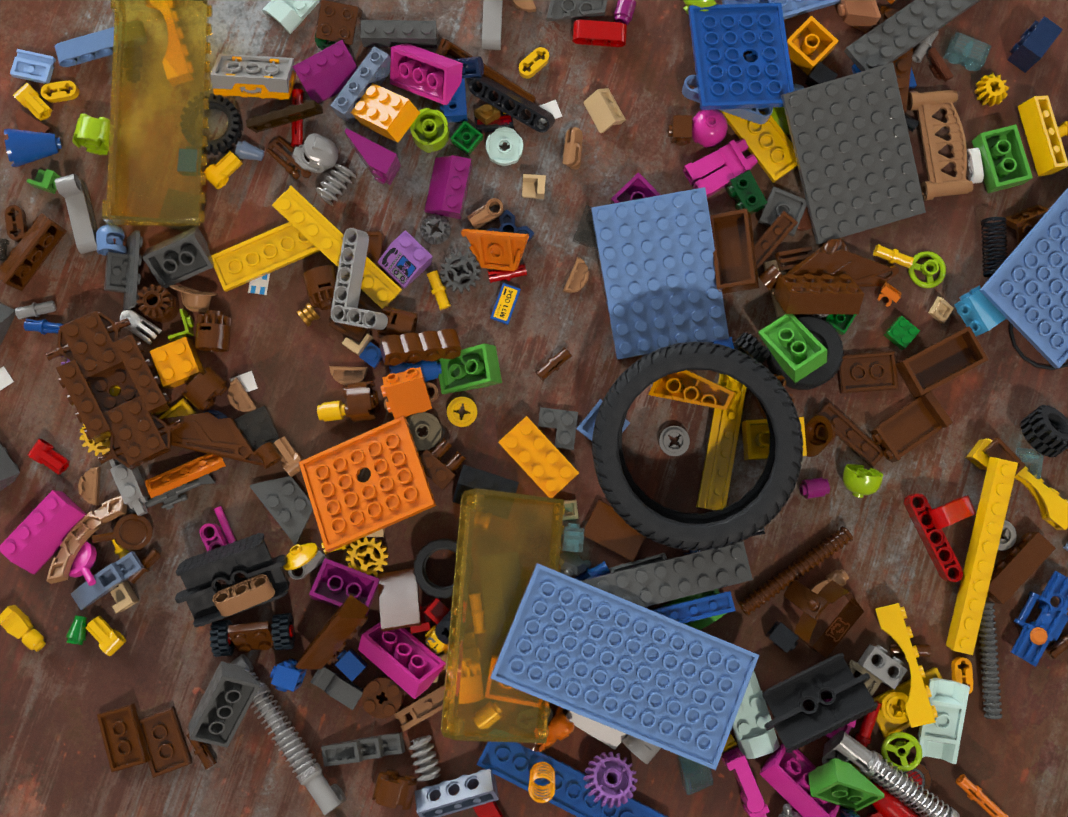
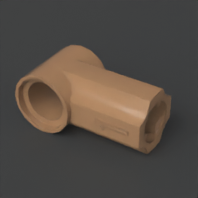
(484, 216)
(289, 456)

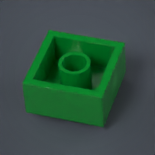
(466, 138)
(840, 321)
(901, 332)

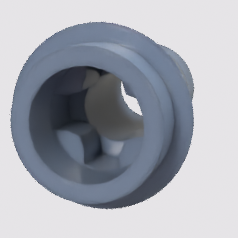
(249, 152)

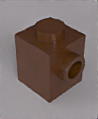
(680, 129)

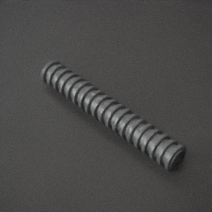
(989, 663)

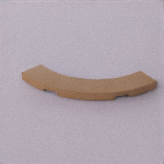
(79, 534)

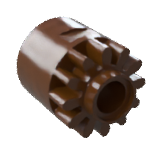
(320, 286)
(158, 303)
(398, 322)
(213, 332)

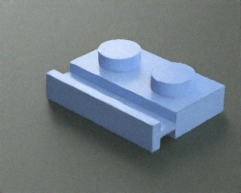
(33, 66)

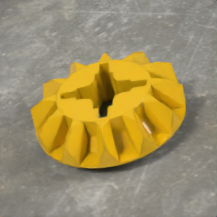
(455, 405)
(892, 698)

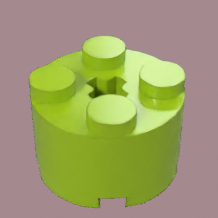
(439, 128)
(92, 134)

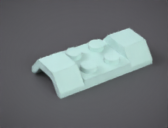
(290, 12)
(750, 721)
(943, 737)

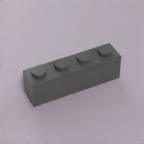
(396, 32)

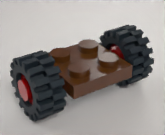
(252, 635)

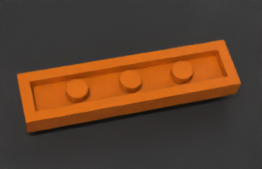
(183, 474)

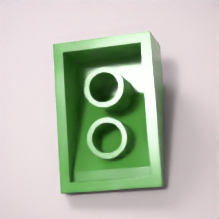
(793, 347)
(473, 369)
(843, 785)

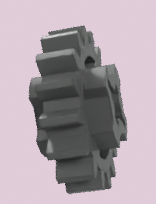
(452, 269)

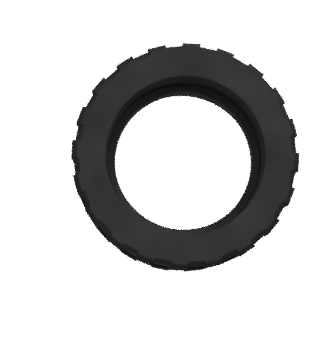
(420, 567)

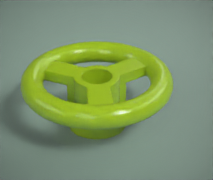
(934, 267)
(905, 745)

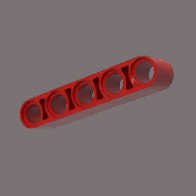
(941, 542)

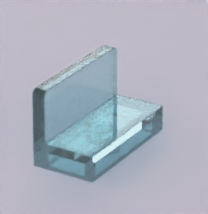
(1032, 457)

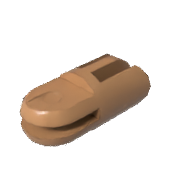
(573, 148)

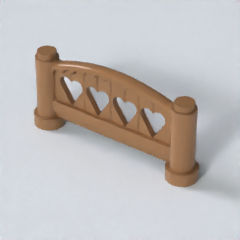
(940, 183)

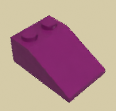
(379, 160)

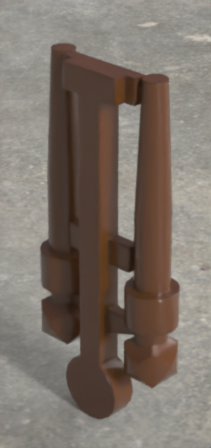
(306, 174)

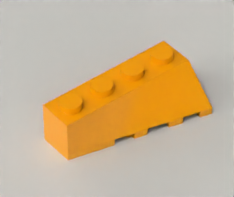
(693, 389)

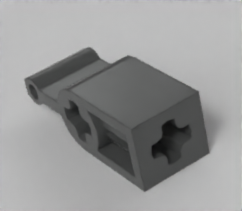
(338, 687)

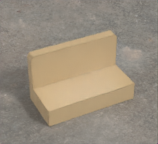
(604, 109)

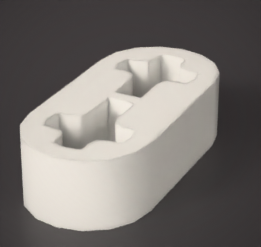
(974, 165)

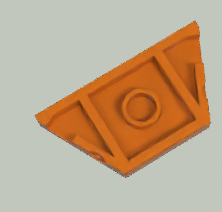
(496, 248)

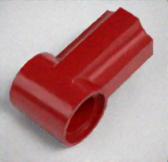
(45, 454)

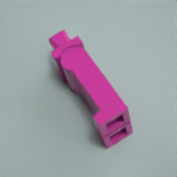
(719, 167)
(750, 794)

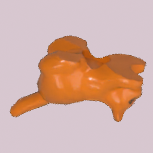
(559, 728)

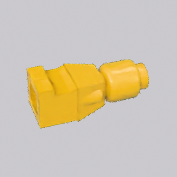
(20, 626)

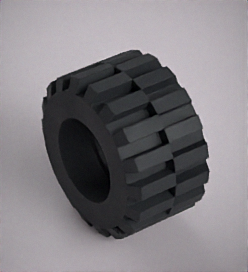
(1046, 430)

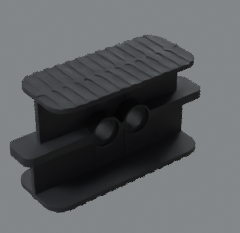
(223, 563)
(800, 727)

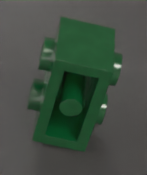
(746, 193)

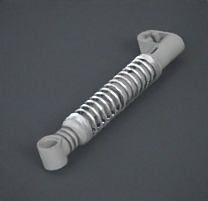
(873, 765)
(307, 771)

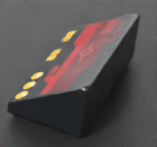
(504, 121)

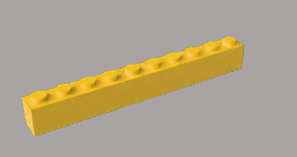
(981, 555)

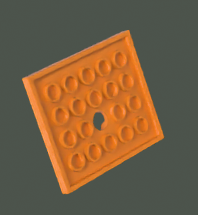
(356, 509)

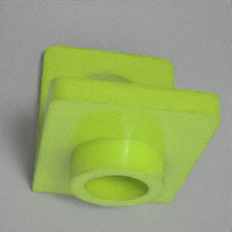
(188, 324)

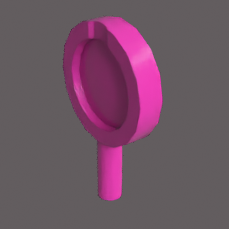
(83, 562)

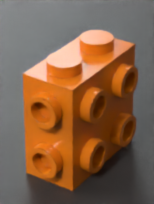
(406, 393)

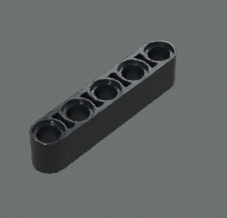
(520, 102)

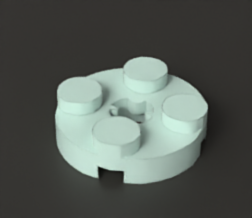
(497, 139)

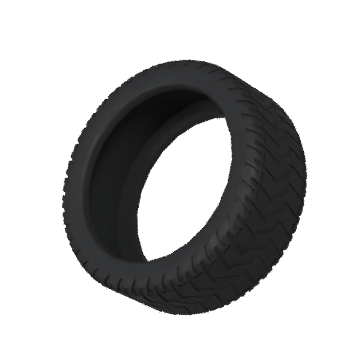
(717, 527)

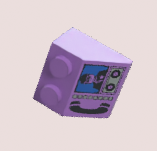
(405, 259)

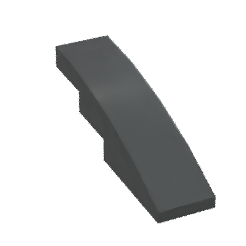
(363, 749)

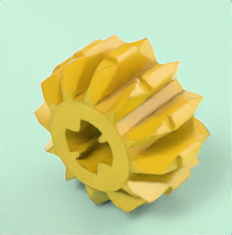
(991, 90)

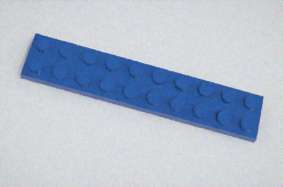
(514, 764)

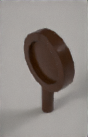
(129, 533)

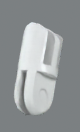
(138, 324)

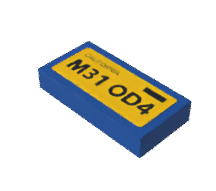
(505, 304)

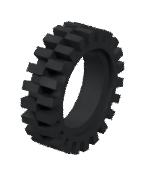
(233, 129)

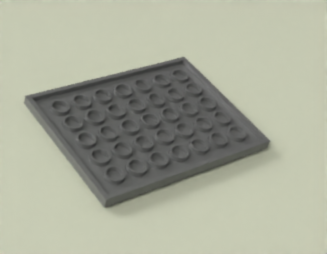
(854, 153)

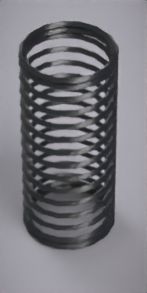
(993, 225)

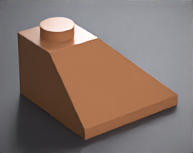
(859, 13)

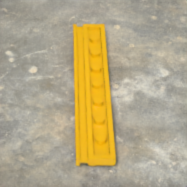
(329, 242)
(721, 449)

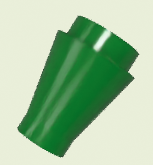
(77, 631)

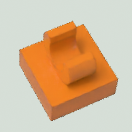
(889, 292)

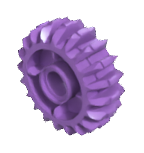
(597, 777)

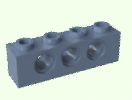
(372, 70)
(465, 798)

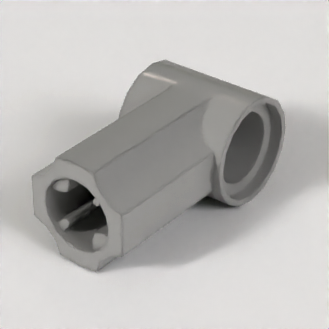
(310, 566)

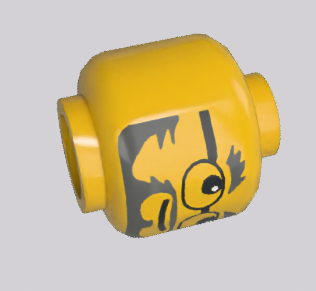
(434, 643)

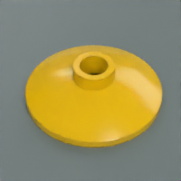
(300, 555)

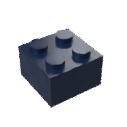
(1034, 44)

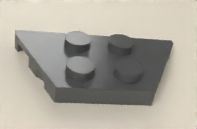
(286, 504)

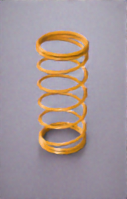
(532, 785)

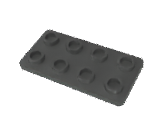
(122, 271)

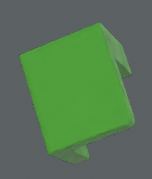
(45, 180)

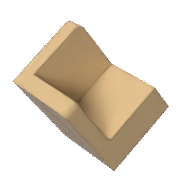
(533, 186)
(356, 347)
(124, 597)

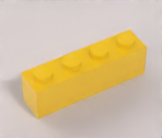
(1043, 135)

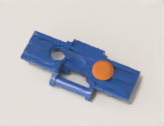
(1049, 623)

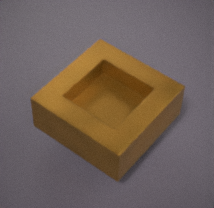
(487, 113)

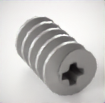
(334, 183)
(425, 758)

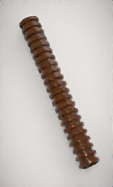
(796, 570)

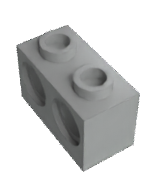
(881, 668)

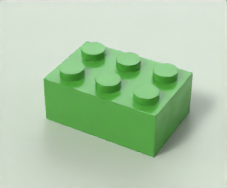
(1003, 158)

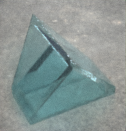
(694, 775)

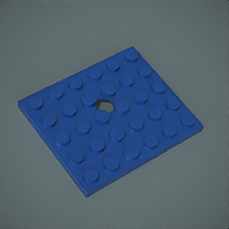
(718, 49)

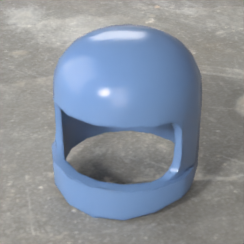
(105, 237)

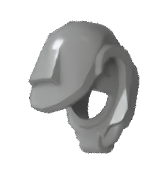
(320, 151)

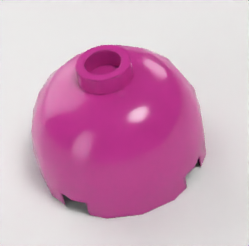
(709, 128)

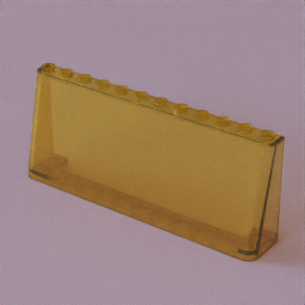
(158, 113)
(495, 557)

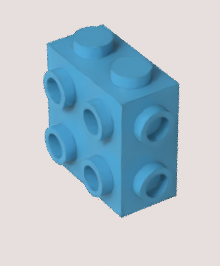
(978, 311)

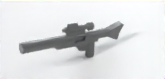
(171, 497)

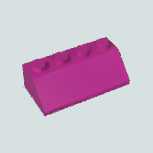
(425, 72)
(42, 532)
(401, 658)
(790, 778)

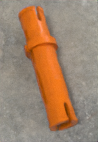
(975, 793)

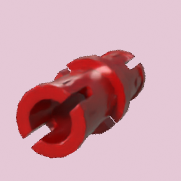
(499, 275)

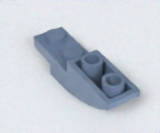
(107, 580)

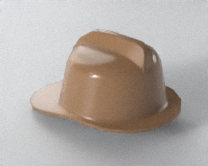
(194, 299)

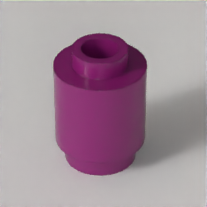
(624, 11)
(814, 488)

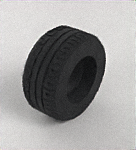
(830, 340)

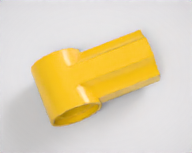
(30, 99)
(219, 173)
(108, 639)

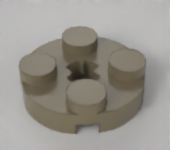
(434, 430)

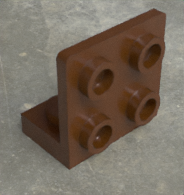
(337, 22)
(1025, 220)

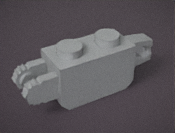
(130, 487)

